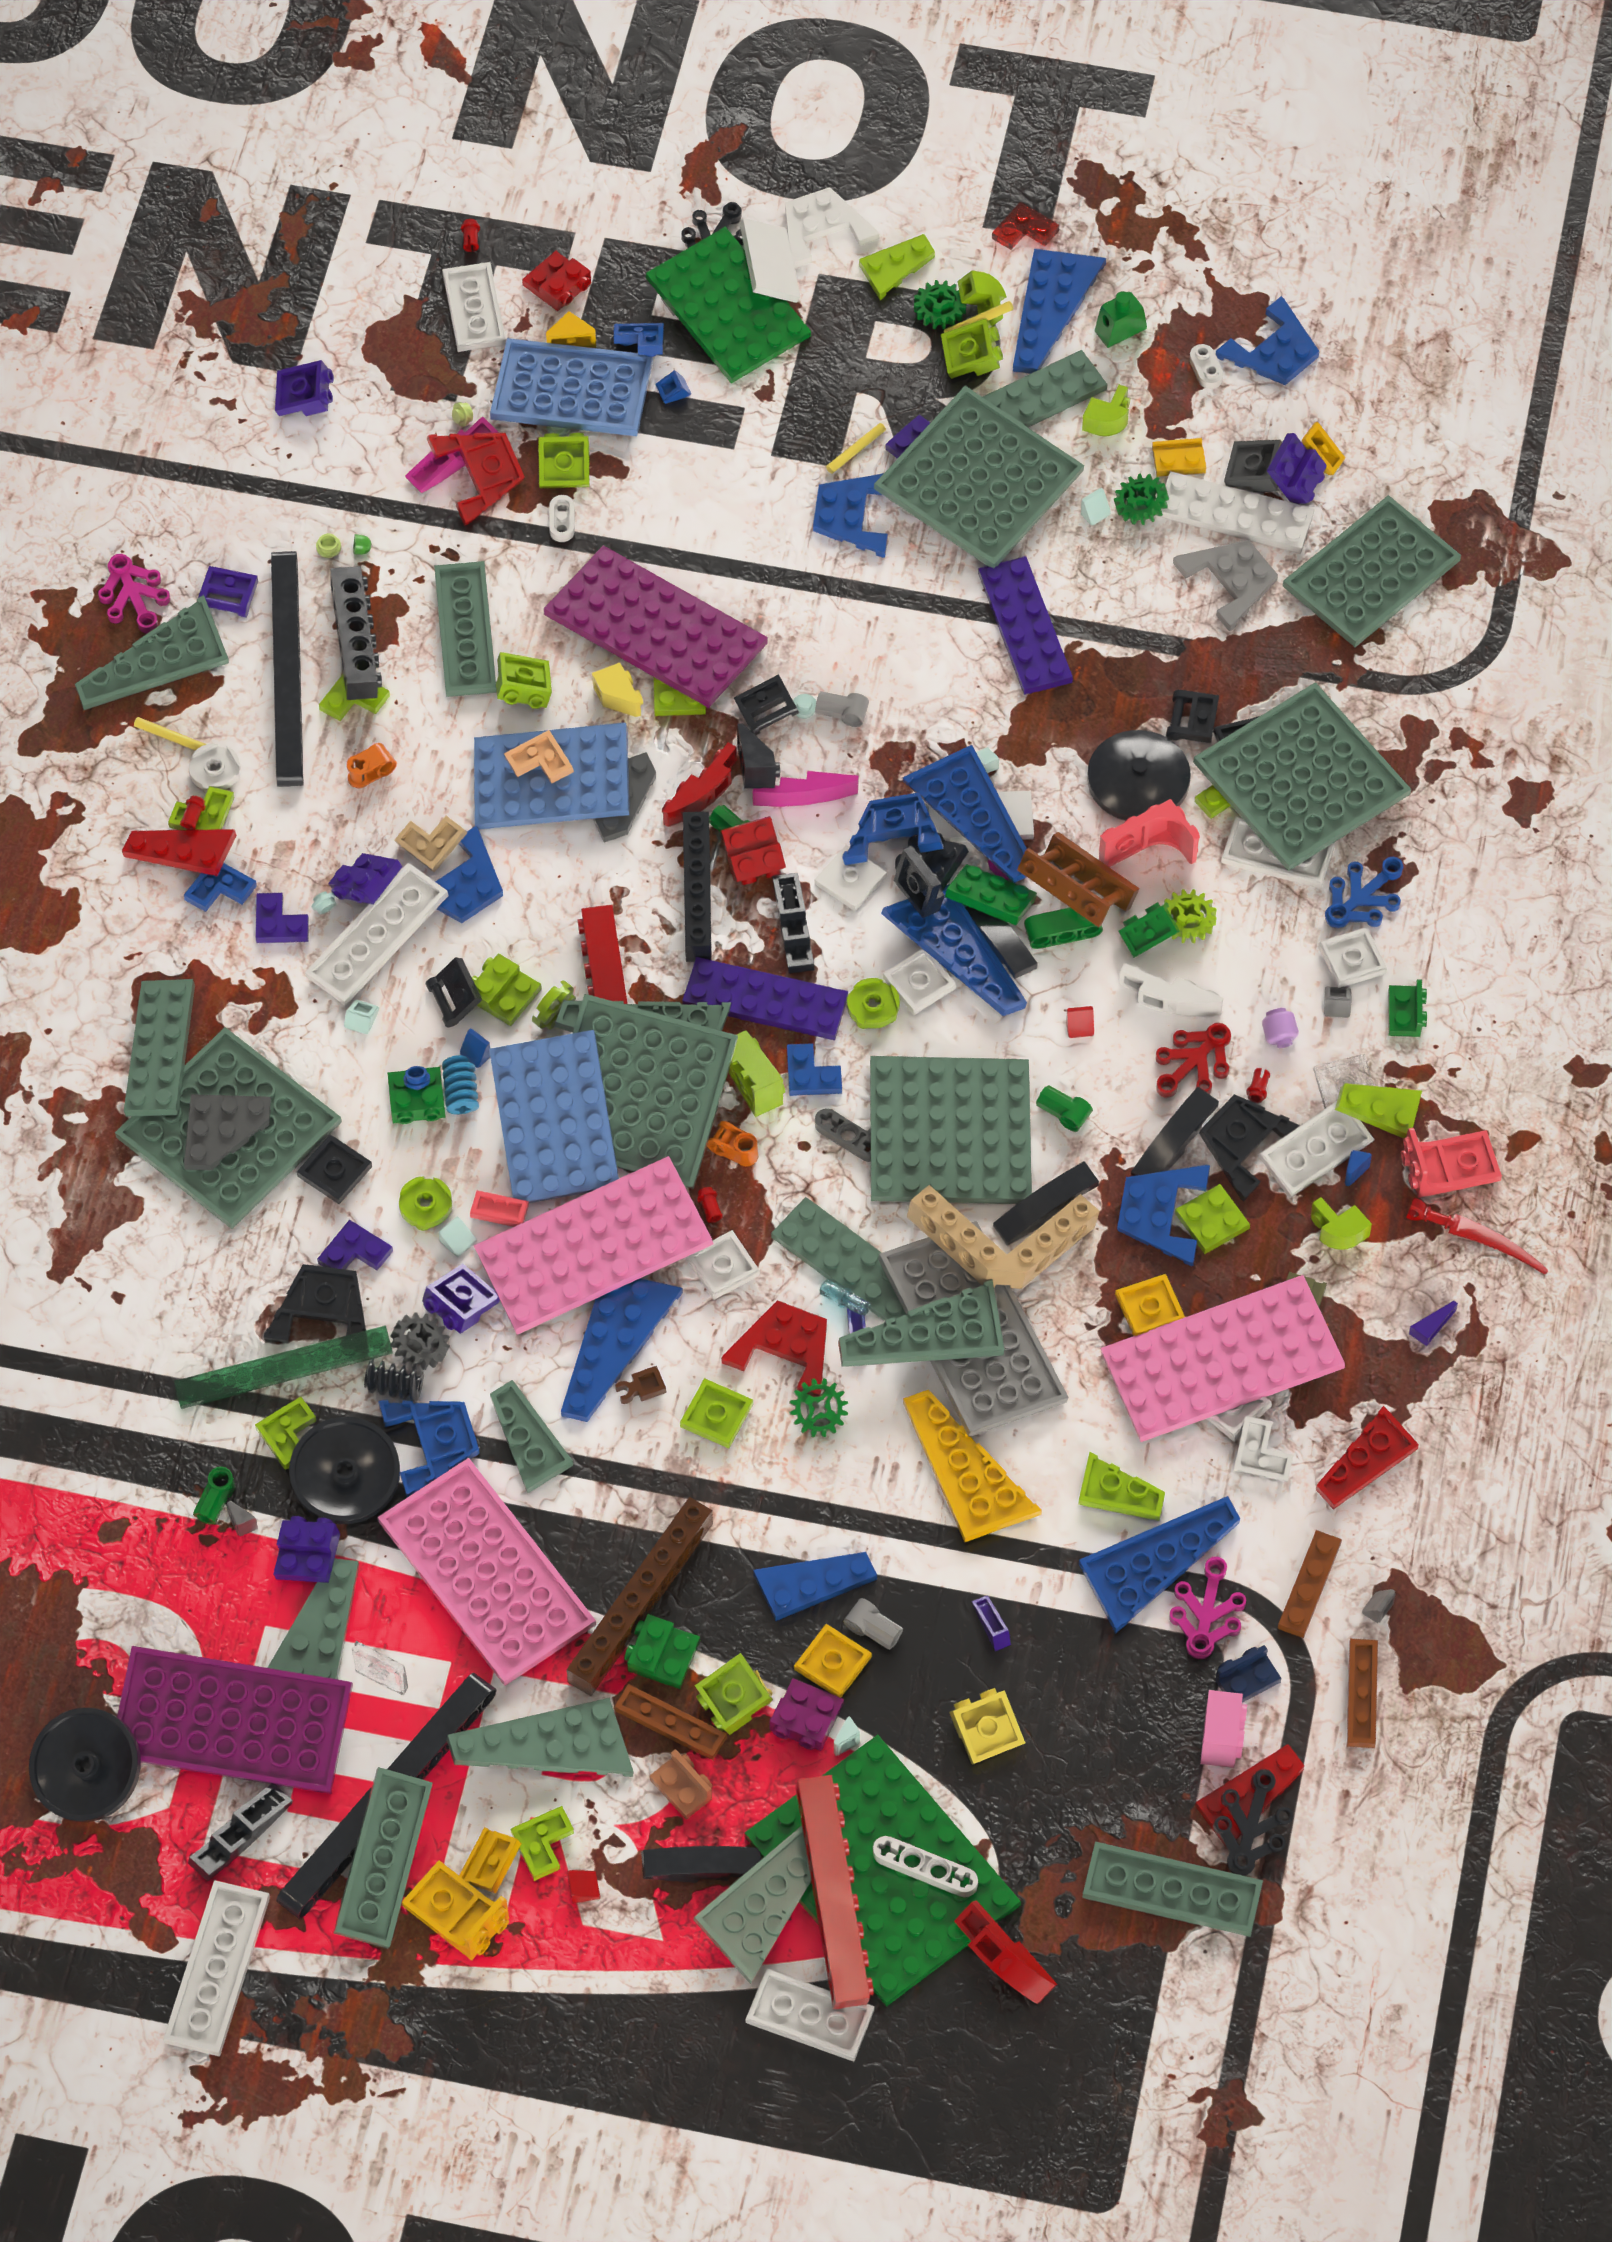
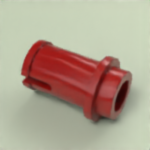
(470, 234)
(192, 812)
(1257, 1090)
(710, 1206)

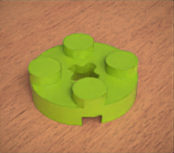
(551, 1005)
(869, 1016)
(428, 1216)

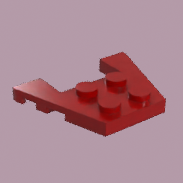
(489, 463)
(788, 1335)

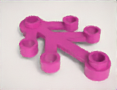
(133, 591)
(1207, 1613)

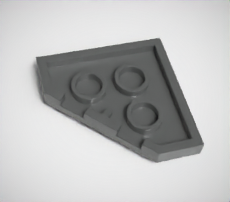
(641, 777)
(222, 1126)

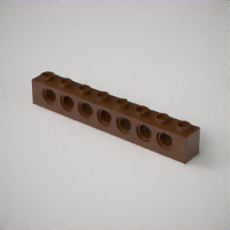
(639, 1596)

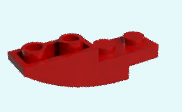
(699, 793)
(1007, 1959)

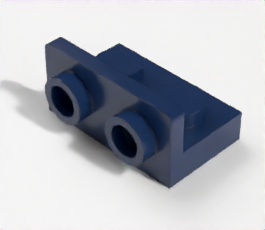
(1248, 1674)

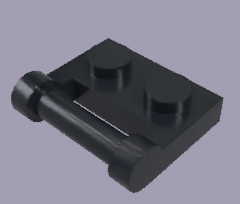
(762, 698)
(1201, 716)
(460, 988)

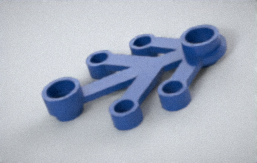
(1363, 896)

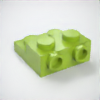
(972, 349)
(564, 461)
(523, 680)
(505, 989)
(732, 1694)

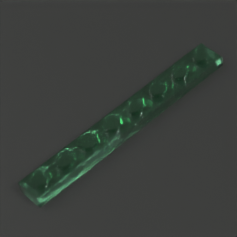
(283, 1367)

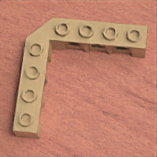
(983, 1257)

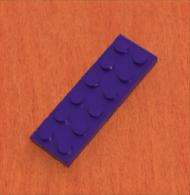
(1025, 625)
(767, 998)

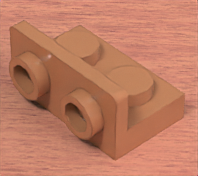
(682, 1784)

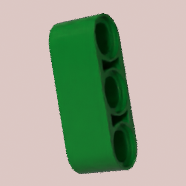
(1059, 928)

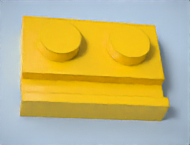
(1179, 456)
(490, 1860)

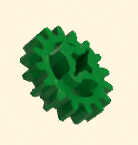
(939, 304)
(1141, 499)
(829, 1415)

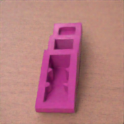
(433, 471)
(815, 789)

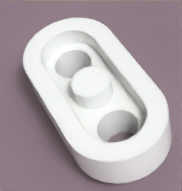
(1204, 365)
(562, 520)

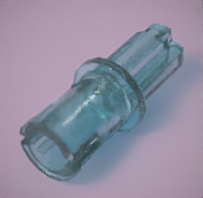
(844, 1297)

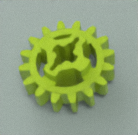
(1190, 920)

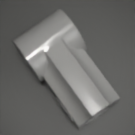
(849, 708)
(867, 1620)

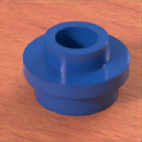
(416, 1077)

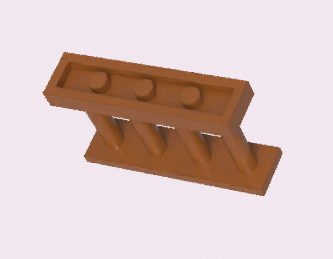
(1084, 867)

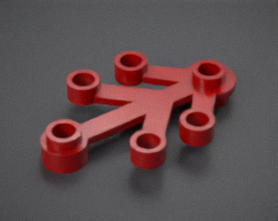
(1194, 1057)

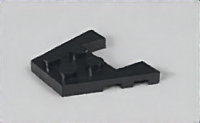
(1236, 1133)
(319, 1295)

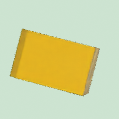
(572, 331)
(1318, 439)

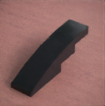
(793, 923)
(1004, 943)
(1177, 1134)
(1045, 1203)
(240, 1832)
(698, 1863)

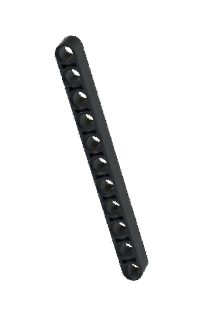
(287, 669)
(416, 1761)

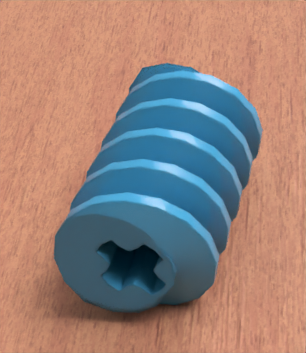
(460, 1085)

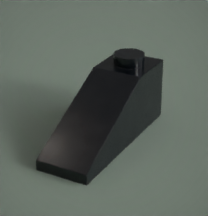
(756, 760)

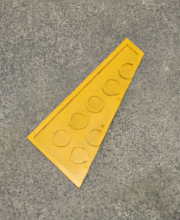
(969, 1477)

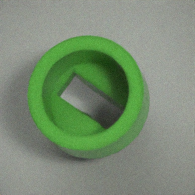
(361, 544)

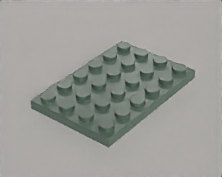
(1371, 571)

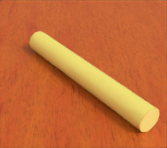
(989, 314)
(855, 448)
(167, 734)

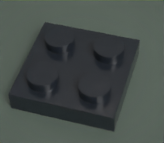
(334, 1169)

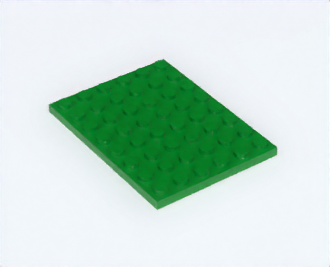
(903, 1919)

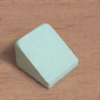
(1095, 507)
(989, 759)
(361, 1016)
(457, 1237)
(847, 1737)

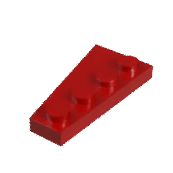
(183, 849)
(1282, 1763)

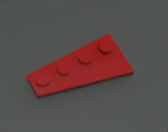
(1370, 1456)

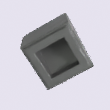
(1337, 1002)
(241, 1519)
(1379, 1605)

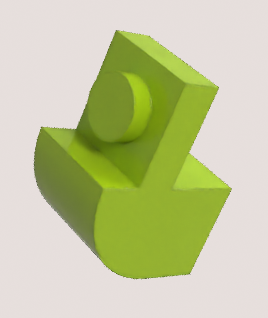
(983, 291)
(1105, 417)
(1343, 1230)

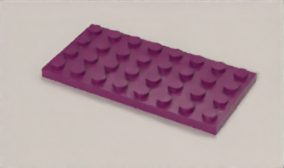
(655, 626)
(235, 1718)

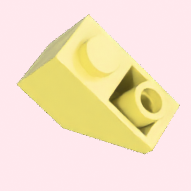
(616, 690)

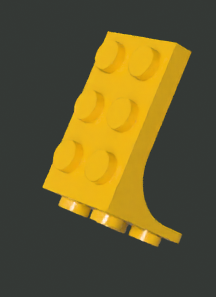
(457, 1910)

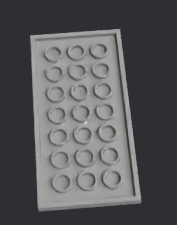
(981, 1389)

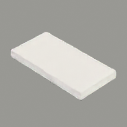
(769, 260)
(474, 307)
(1017, 805)
(1248, 852)
(1314, 1149)
(807, 2015)

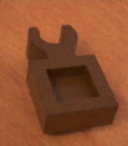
(644, 1384)

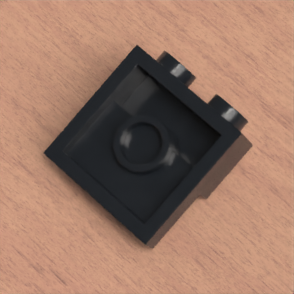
(941, 862)
(919, 883)

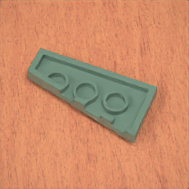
(531, 1442)

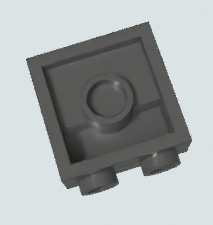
(1250, 463)

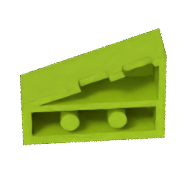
(755, 1076)

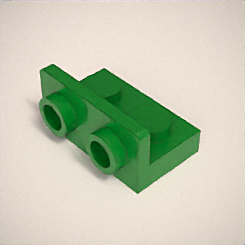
(1148, 930)
(1405, 1010)

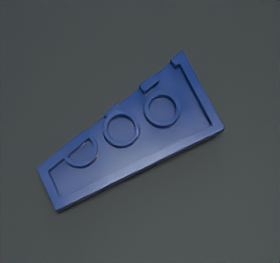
(808, 1583)

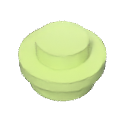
(462, 414)
(328, 545)

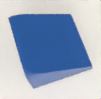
(673, 387)
(475, 1048)
(1357, 1165)

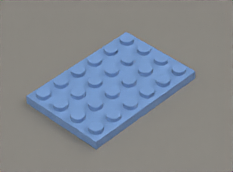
(571, 387)
(592, 791)
(554, 1116)

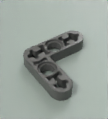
(857, 1145)

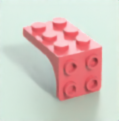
(1156, 826)
(1449, 1163)

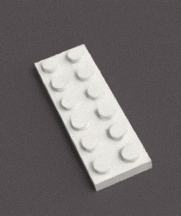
(1237, 512)
(376, 934)
(216, 1968)

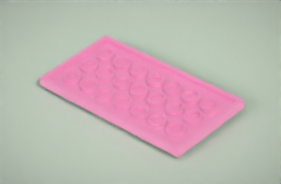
(593, 1245)
(1222, 1358)
(487, 1571)

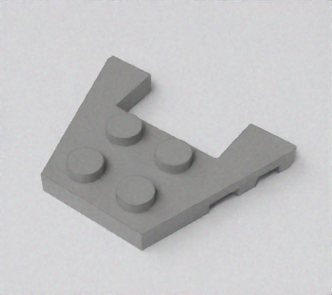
(1238, 569)

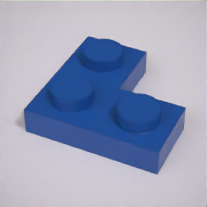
(647, 335)
(228, 882)
(808, 1079)

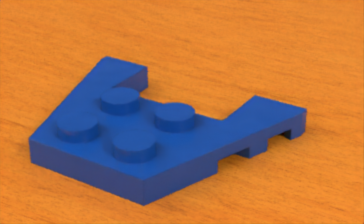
(1282, 353)
(842, 511)
(890, 820)
(472, 883)
(1150, 1207)
(443, 1435)

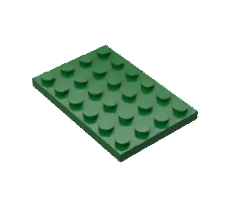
(716, 303)

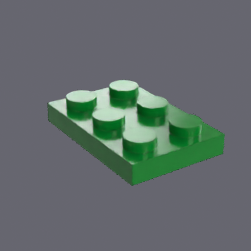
(991, 894)

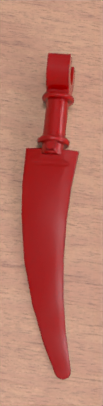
(1474, 1231)

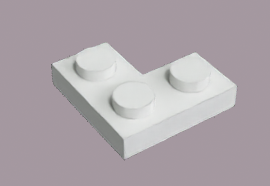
(1255, 1457)

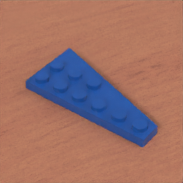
(1052, 297)
(969, 802)
(961, 948)
(613, 1338)
(1143, 1566)

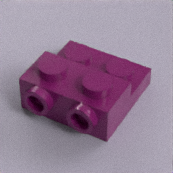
(806, 1715)

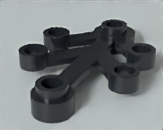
(727, 218)
(1249, 1826)

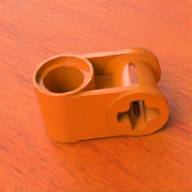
(370, 763)
(730, 1141)

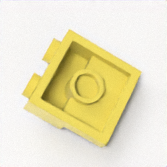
(986, 1725)

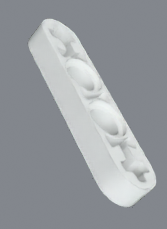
(927, 1862)

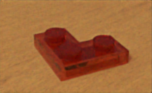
(1023, 222)

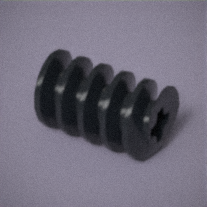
(393, 1381)

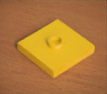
(1149, 1304)
(832, 1661)

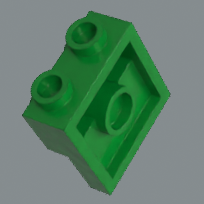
(416, 1105)
(661, 1651)

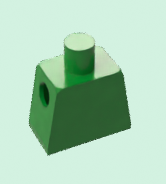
(1120, 319)

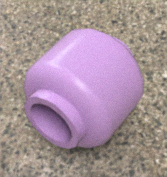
(1280, 1027)

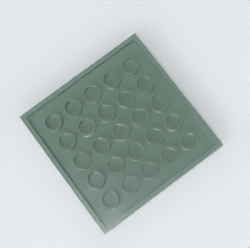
(979, 477)
(1302, 776)
(658, 1083)
(950, 1128)
(254, 1170)

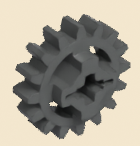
(419, 1341)

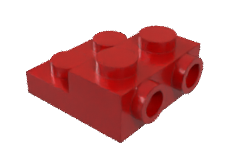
(558, 280)
(753, 850)

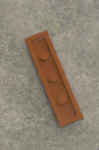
(1309, 1584)
(1362, 1693)
(670, 1722)

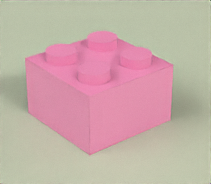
(1223, 1729)

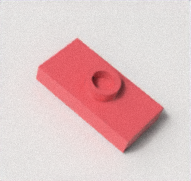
(499, 1209)

